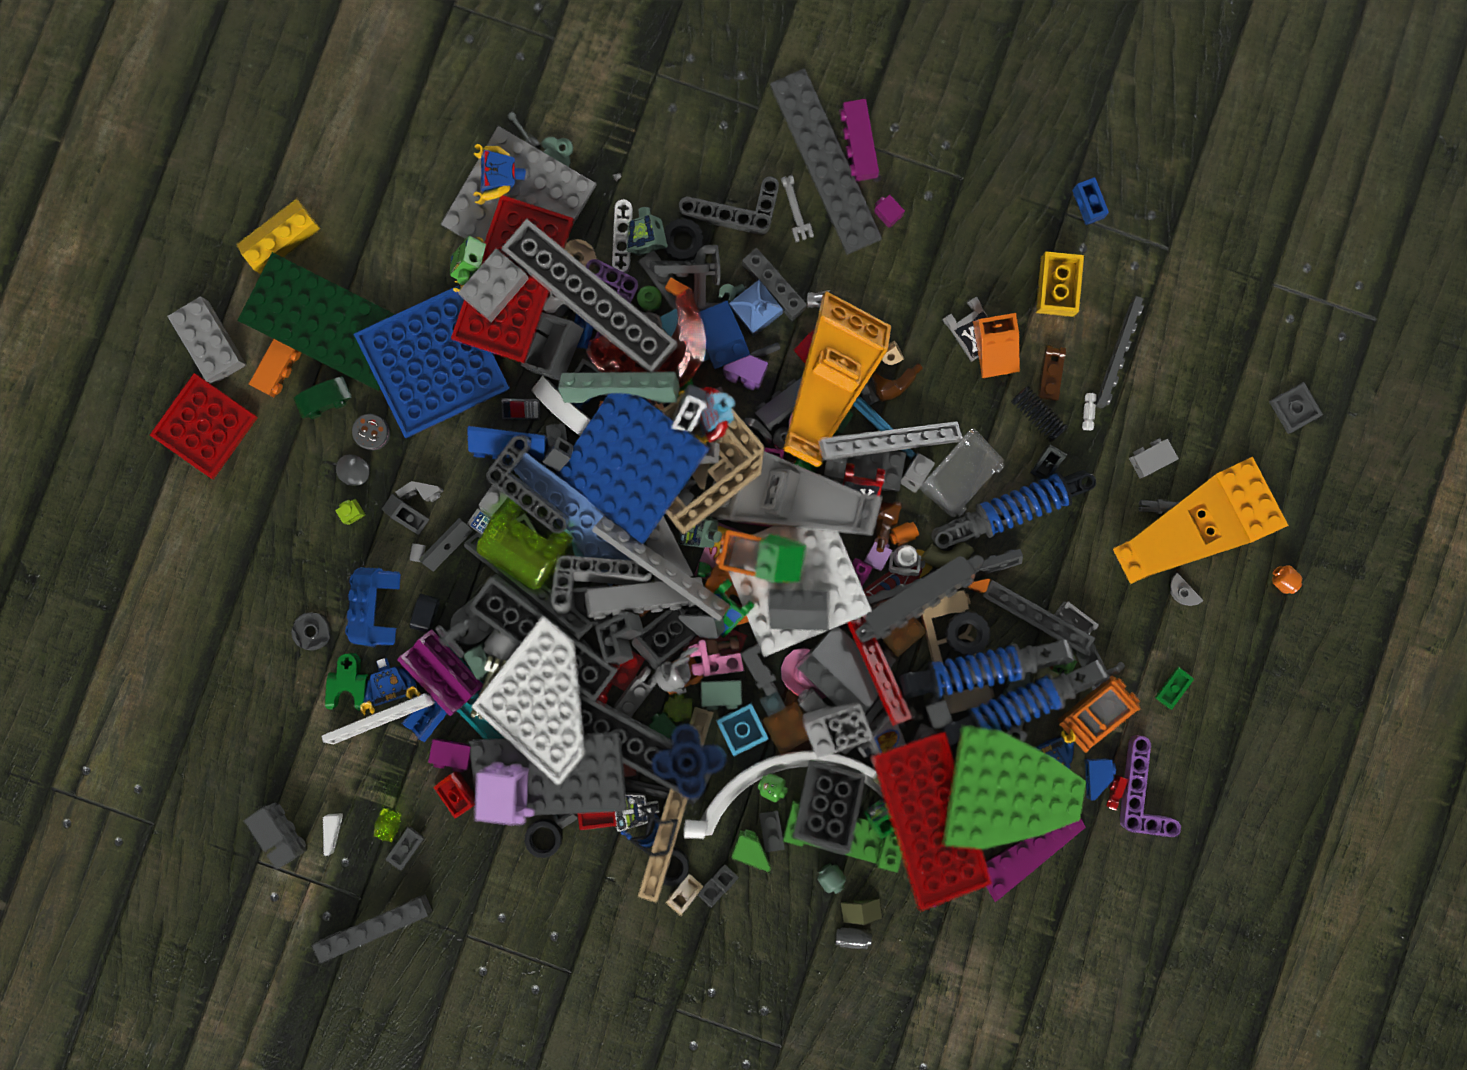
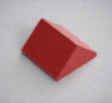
(456, 794)

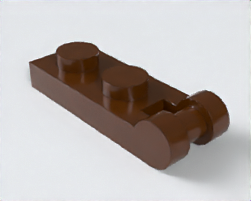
(1052, 373)

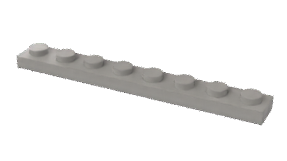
(890, 440)
(661, 568)

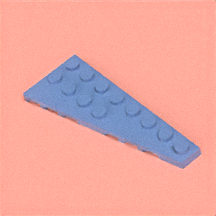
(574, 505)

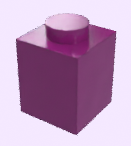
(888, 210)

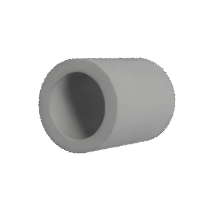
(417, 552)

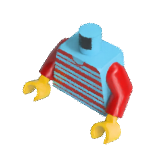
(717, 415)

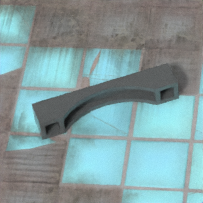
(372, 929)

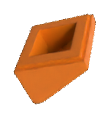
(979, 586)

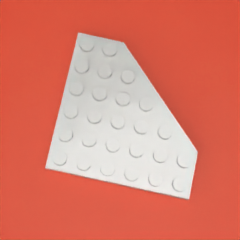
(538, 701)

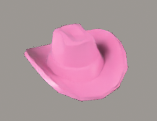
(794, 678)

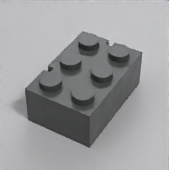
(553, 355)
(272, 828)

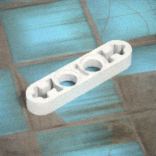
(619, 236)

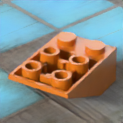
(997, 345)

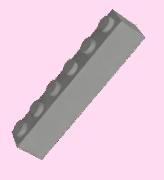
(635, 599)

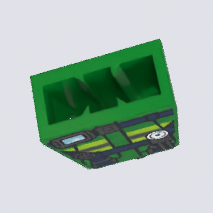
(879, 818)

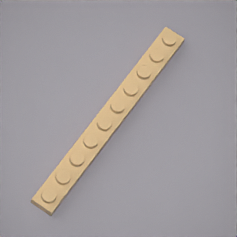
(673, 809)

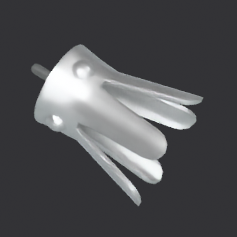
(813, 298)

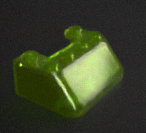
(520, 549)

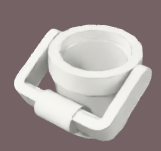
(905, 558)

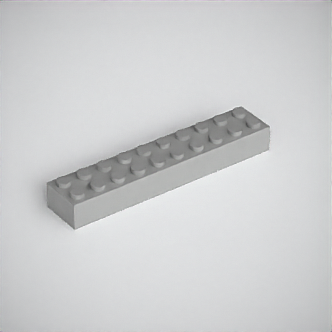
(589, 297)

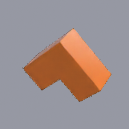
(675, 287)

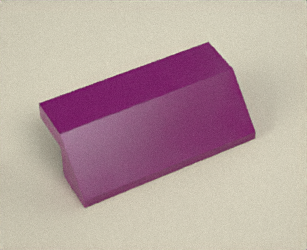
(440, 672)

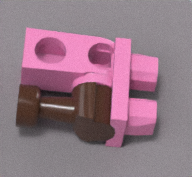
(711, 658)

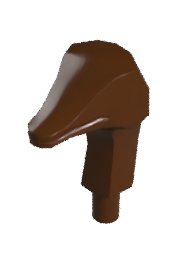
(889, 389)
(886, 518)

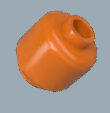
(1287, 579)

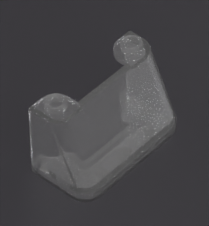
(962, 473)

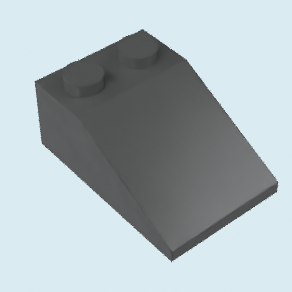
(663, 638)

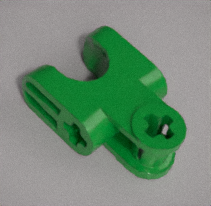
(346, 679)

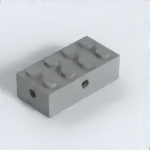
(206, 340)

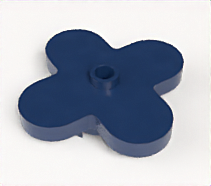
(674, 764)

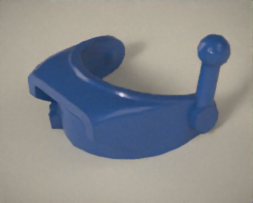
(645, 842)

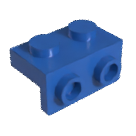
(425, 720)

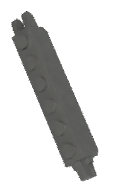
(919, 597)

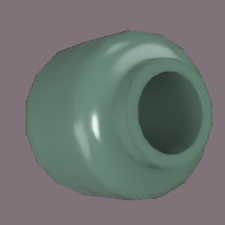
(831, 878)

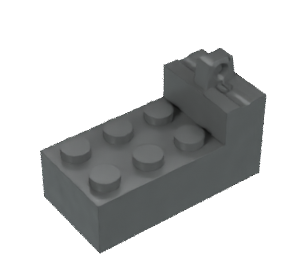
(867, 466)

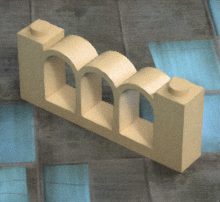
(955, 604)

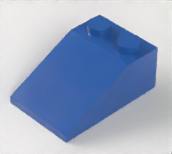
(723, 335)

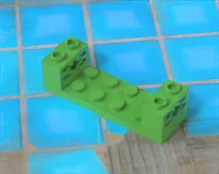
(865, 843)

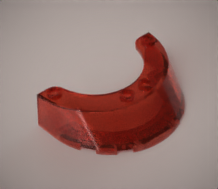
(683, 361)

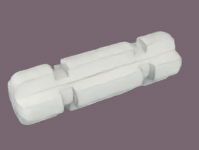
(1089, 411)

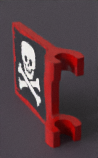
(864, 485)

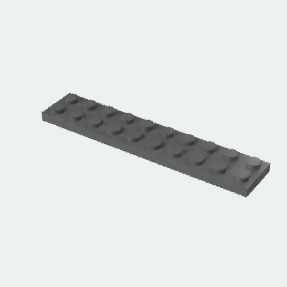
(825, 161)

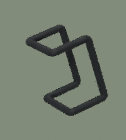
(652, 817)

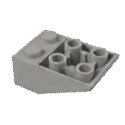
(836, 728)

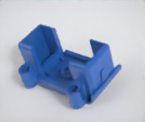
(362, 606)

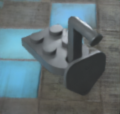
(698, 267)
(464, 620)

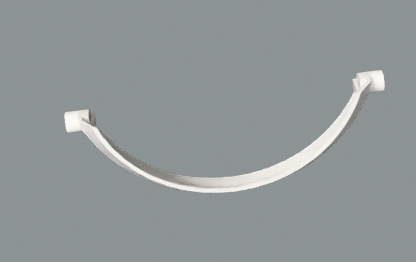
(774, 764)

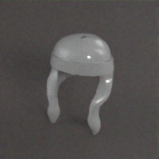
(674, 677)

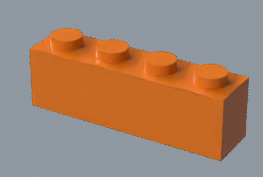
(274, 368)

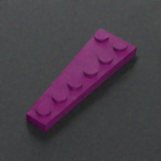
(1023, 857)

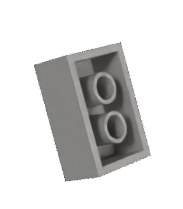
(493, 285)

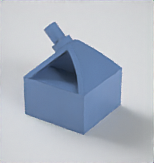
(756, 308)

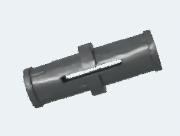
(1156, 506)

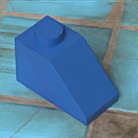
(1098, 776)

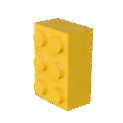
(1059, 284)

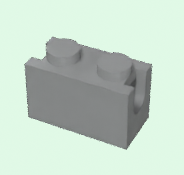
(1154, 458)

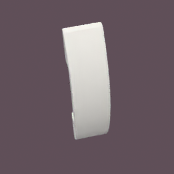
(566, 412)

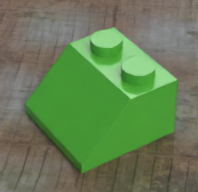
(750, 850)

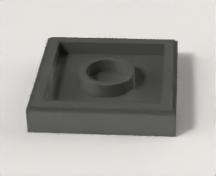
(1295, 408)

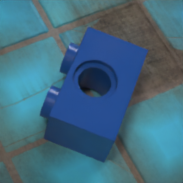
(1090, 201)

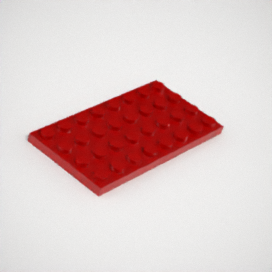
(517, 323)
(917, 794)

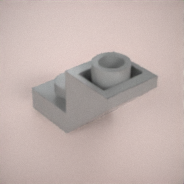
(427, 491)

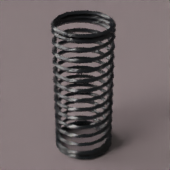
(1023, 394)

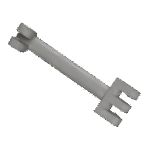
(801, 228)

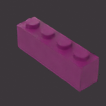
(860, 140)

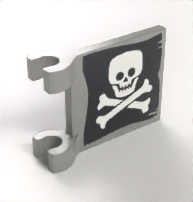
(964, 328)

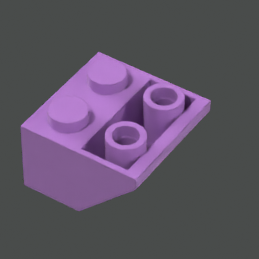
(747, 371)

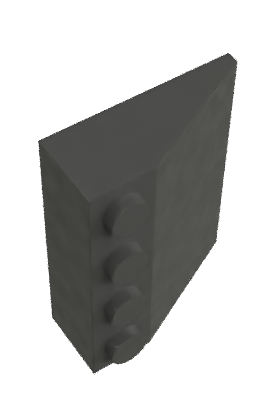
(839, 670)
(829, 807)

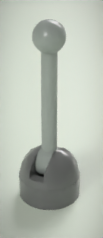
(530, 140)

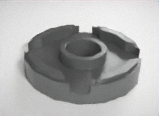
(300, 627)

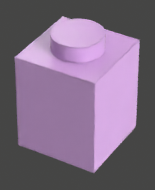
(877, 559)

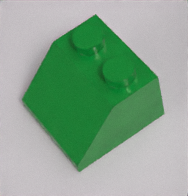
(780, 559)

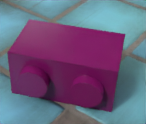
(450, 754)

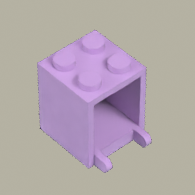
(502, 794)

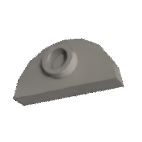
(1183, 592)

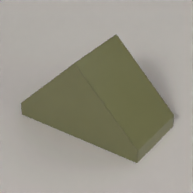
(861, 911)

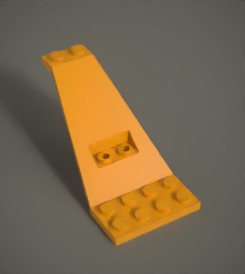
(838, 366)
(1235, 506)

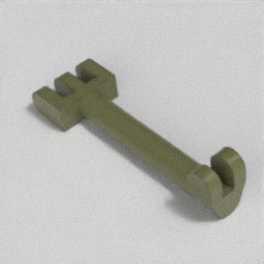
(493, 669)

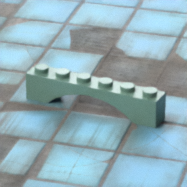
(657, 386)

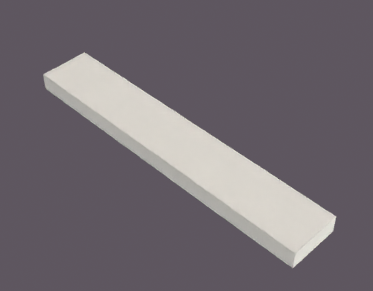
(378, 719)

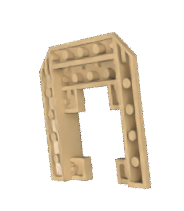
(739, 465)

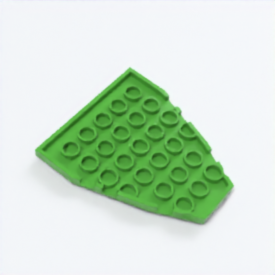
(1007, 791)

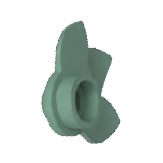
(553, 149)

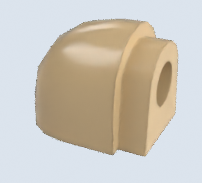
(893, 354)

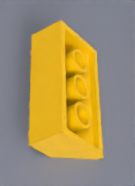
(278, 235)

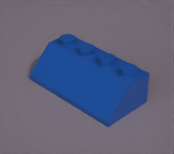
(493, 442)

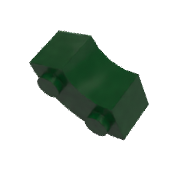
(322, 397)

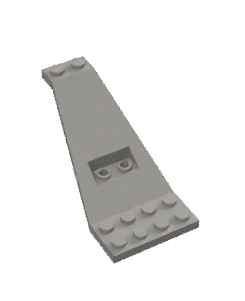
(800, 499)

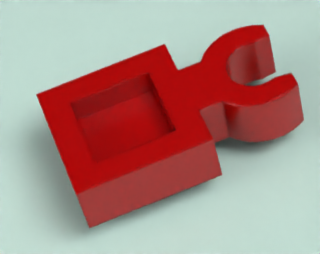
(1117, 789)

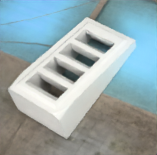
(331, 829)

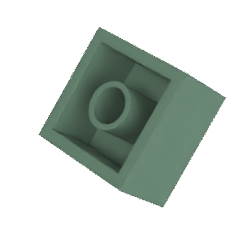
(721, 693)

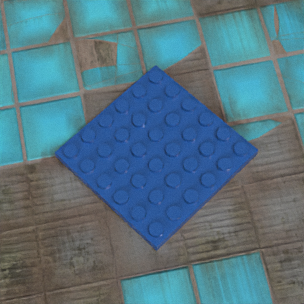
(423, 369)
(632, 462)

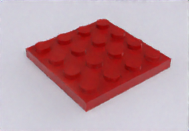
(203, 426)

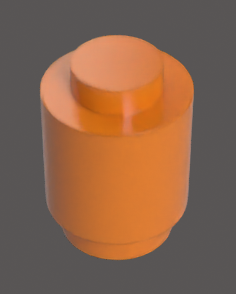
(903, 533)

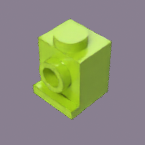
(350, 511)

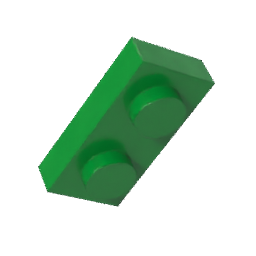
(1174, 688)

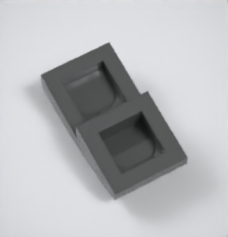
(717, 885)

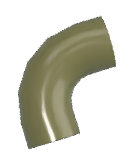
(939, 558)

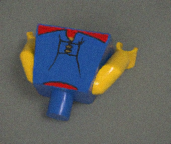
(497, 172)

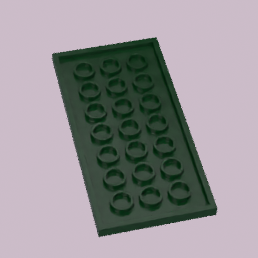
(312, 317)

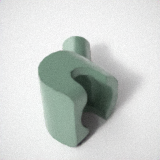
(730, 291)

